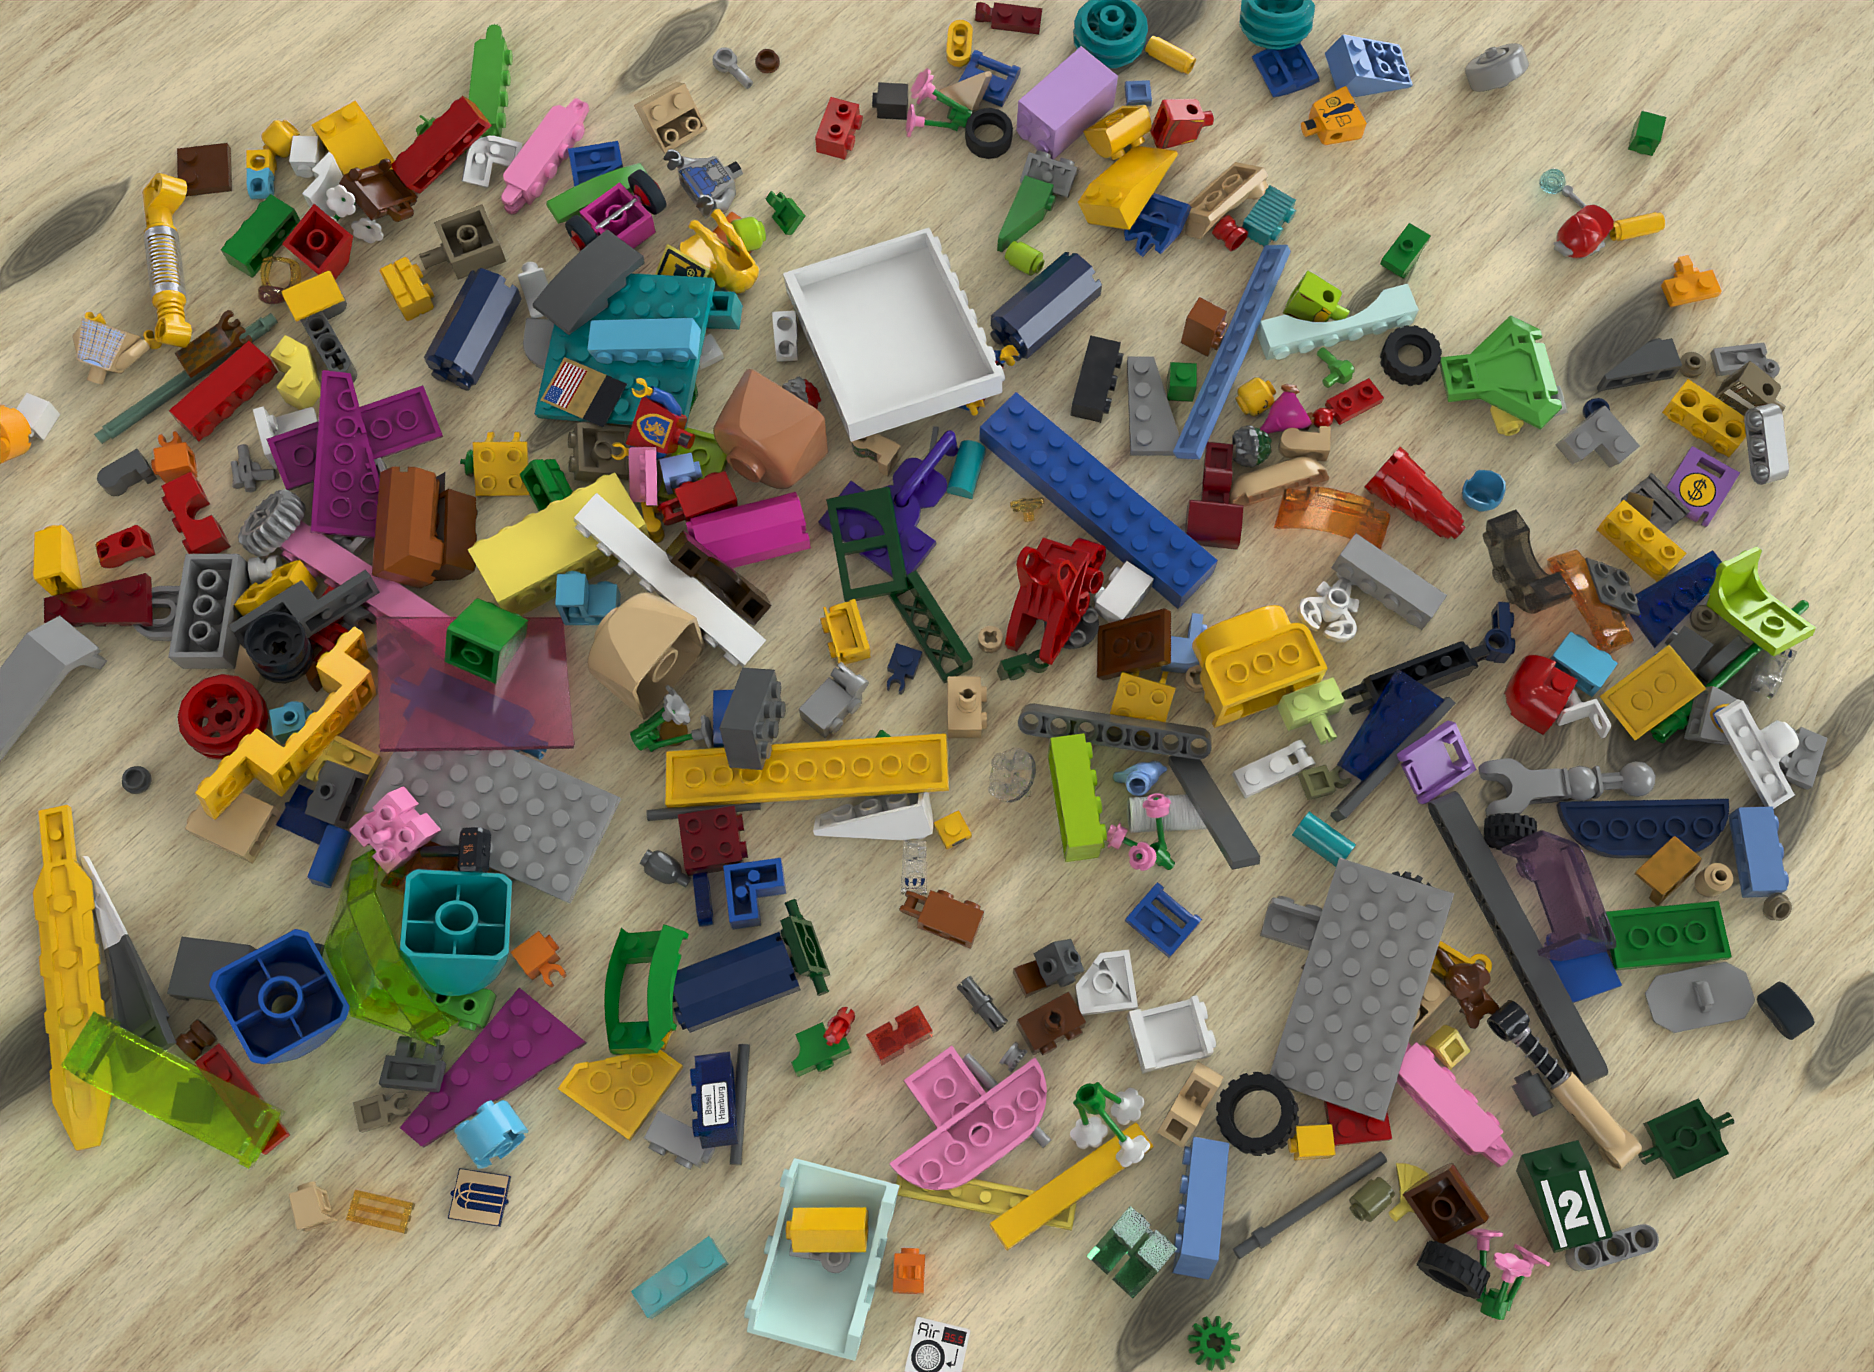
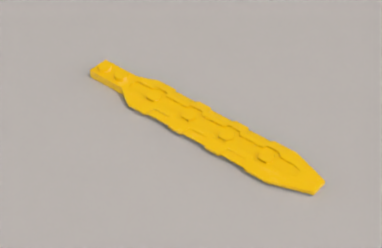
(70, 973)

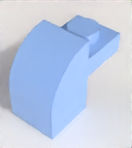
(1181, 648)

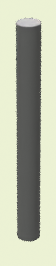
(672, 813)
(740, 1093)

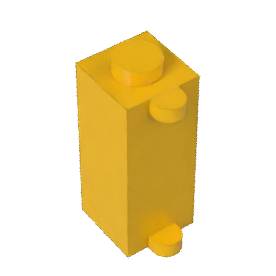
(828, 1229)

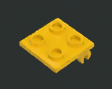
(499, 466)
(1142, 698)

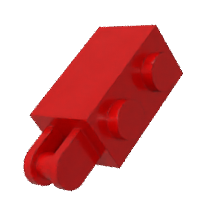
(699, 498)

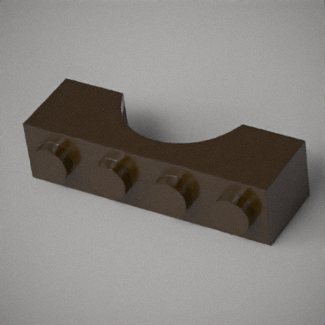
(706, 567)

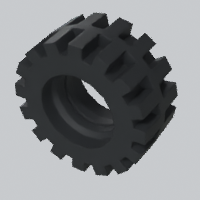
(1507, 829)

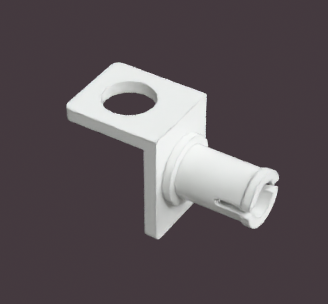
(533, 283)
(1577, 710)

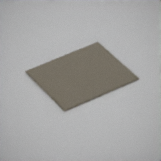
(1641, 504)

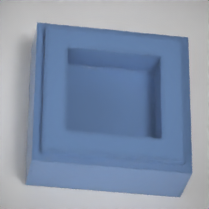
(1138, 93)

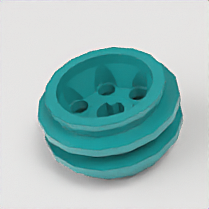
(1276, 22)
(1110, 40)

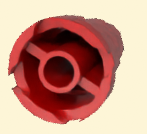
(1407, 488)

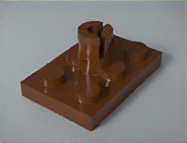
(1134, 644)

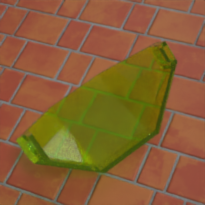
(371, 966)

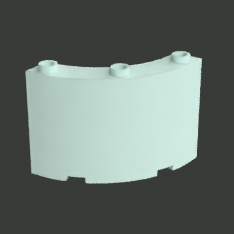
(797, 1295)

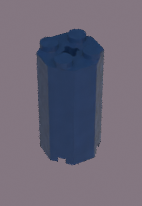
(1045, 305)
(472, 329)
(733, 983)

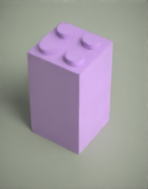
(1066, 103)

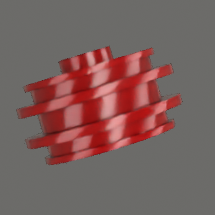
(222, 718)

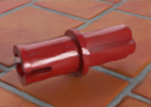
(839, 1026)

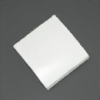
(327, 176)

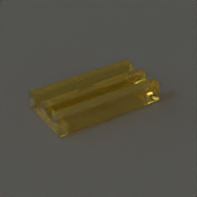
(405, 1217)

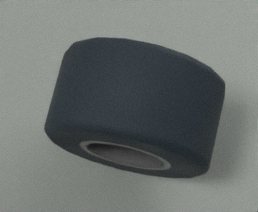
(1785, 1010)

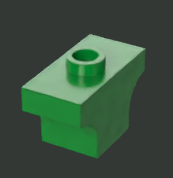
(1405, 250)
(815, 1052)

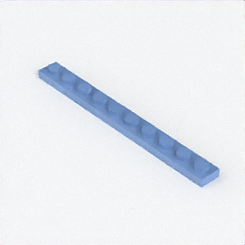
(1231, 352)

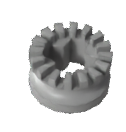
(1013, 1056)

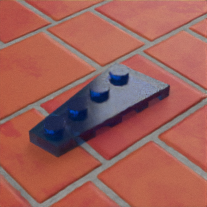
(1674, 597)
(1389, 723)

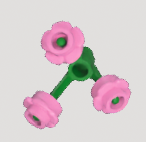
(1141, 854)

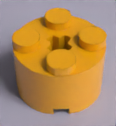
(13, 434)

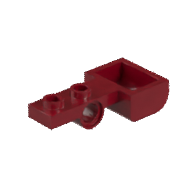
(1213, 519)

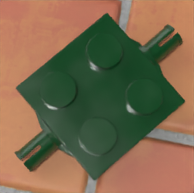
(805, 948)
(1686, 1138)

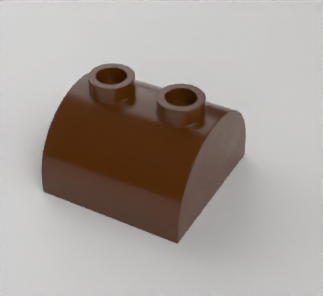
(1445, 1204)

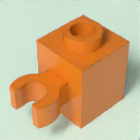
(909, 1272)

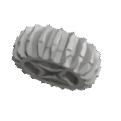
(271, 523)

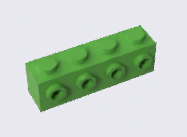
(470, 1009)

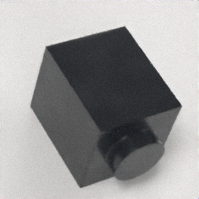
(891, 101)

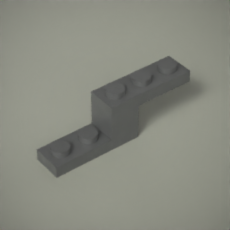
(308, 610)

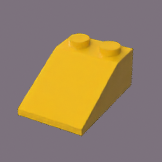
(351, 139)

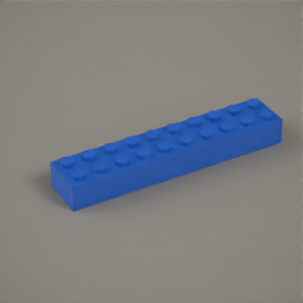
(1097, 499)

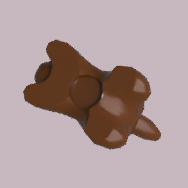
(1467, 985)

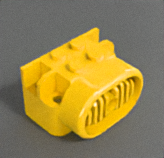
(1255, 662)

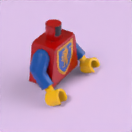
(657, 424)

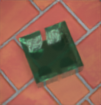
(1145, 1248)

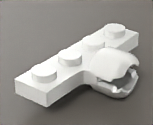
(1759, 751)

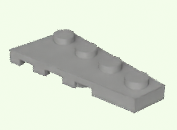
(1150, 416)

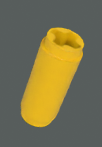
(1170, 55)
(1637, 226)

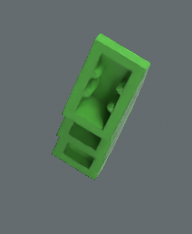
(577, 198)

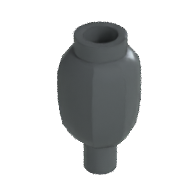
(664, 868)

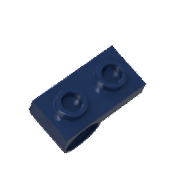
(1500, 634)

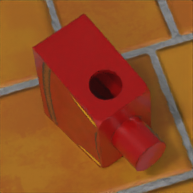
(1179, 122)

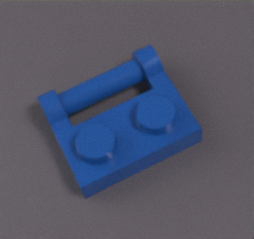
(998, 88)
(1157, 926)

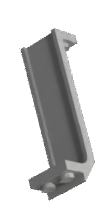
(36, 671)

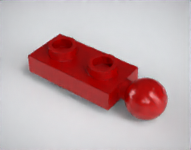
(1348, 404)

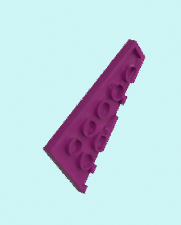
(344, 464)
(500, 1059)

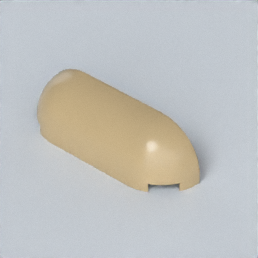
(1274, 479)

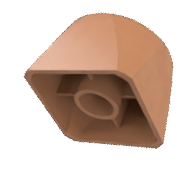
(770, 432)

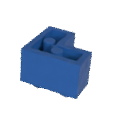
(746, 884)

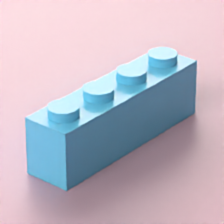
(644, 340)

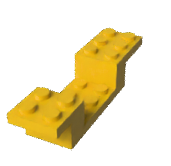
(277, 767)

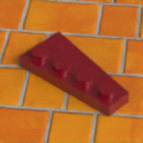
(114, 602)

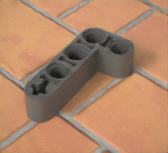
(327, 339)

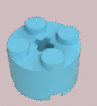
(491, 1133)

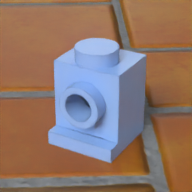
(679, 470)

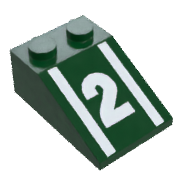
(1564, 1195)

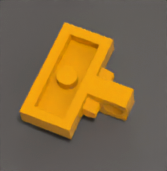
(1689, 284)

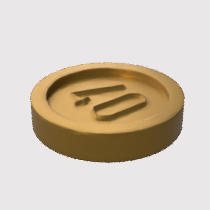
(671, 730)

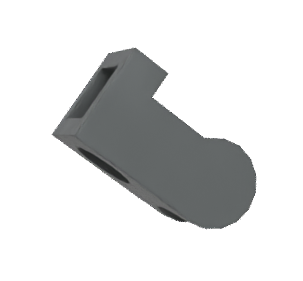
(125, 473)

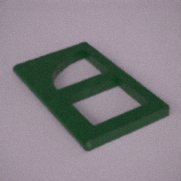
(880, 506)

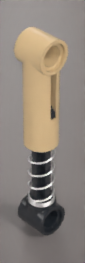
(1614, 1143)

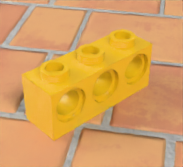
(1704, 405)
(1641, 541)

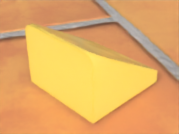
(1448, 1046)

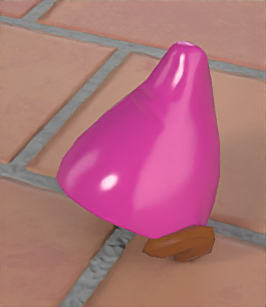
(1287, 412)

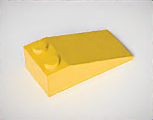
(1125, 187)

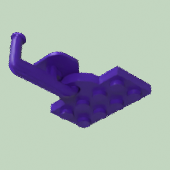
(913, 488)

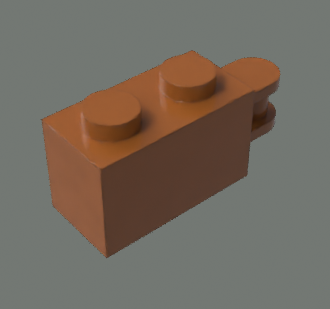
(945, 916)

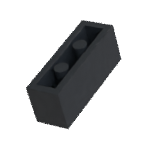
(1097, 379)

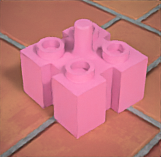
(395, 829)

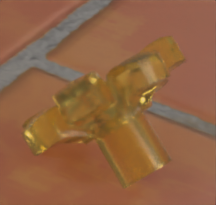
(1027, 506)

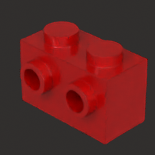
(838, 128)

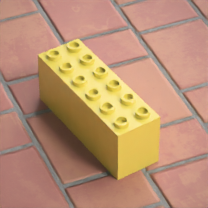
(526, 557)

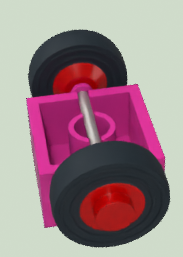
(620, 213)

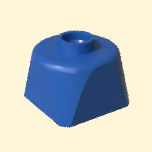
(256, 980)

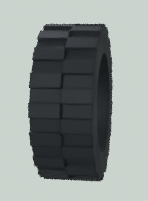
(1410, 336)
(1453, 1269)

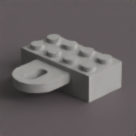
(201, 611)

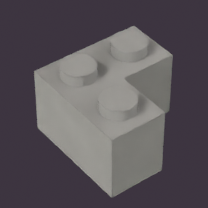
(1599, 433)

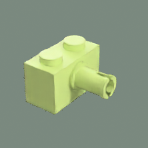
(1313, 706)

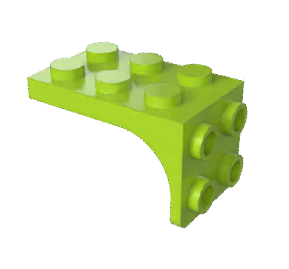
(1751, 609)

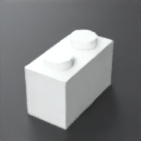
(1123, 593)

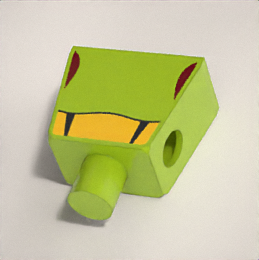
(1315, 300)

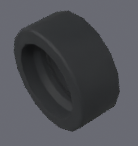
(988, 149)

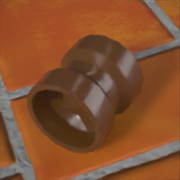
(196, 1039)

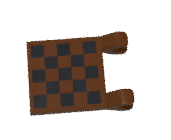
(212, 345)

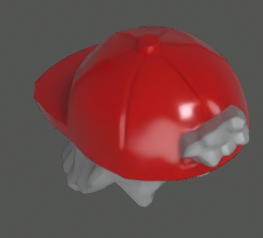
(1584, 232)

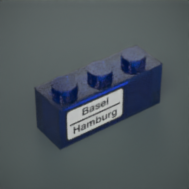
(714, 1100)

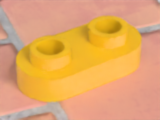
(959, 45)

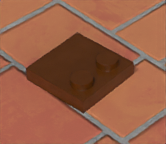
(205, 168)

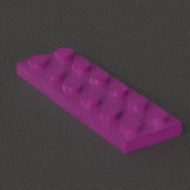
(390, 425)

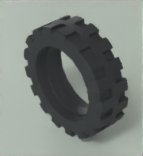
(1244, 1086)

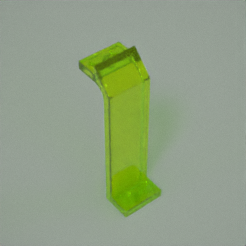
(172, 1089)

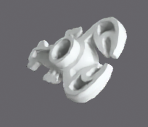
(1332, 607)

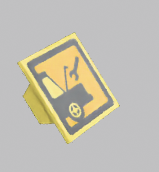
(679, 264)

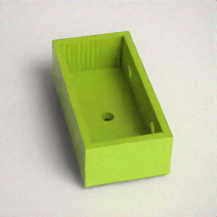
(1075, 797)

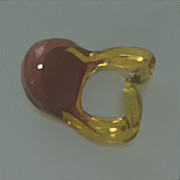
(271, 294)

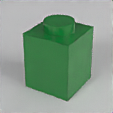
(1647, 133)
(1181, 381)

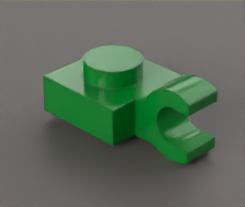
(786, 213)

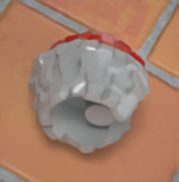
(804, 390)

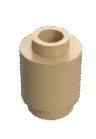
(1713, 880)

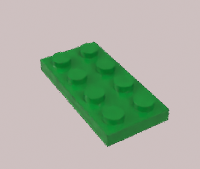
(1668, 935)

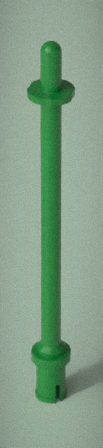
(1678, 719)

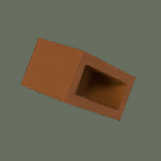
(1204, 327)

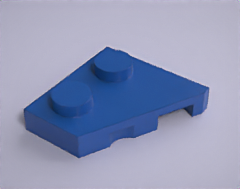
(594, 160)

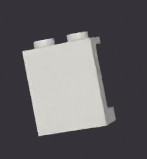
(1171, 1034)

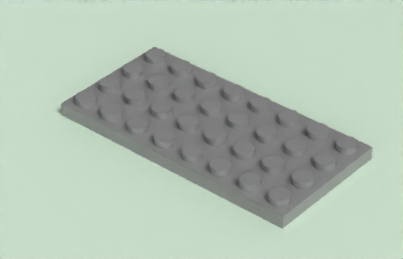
(537, 816)
(1361, 988)

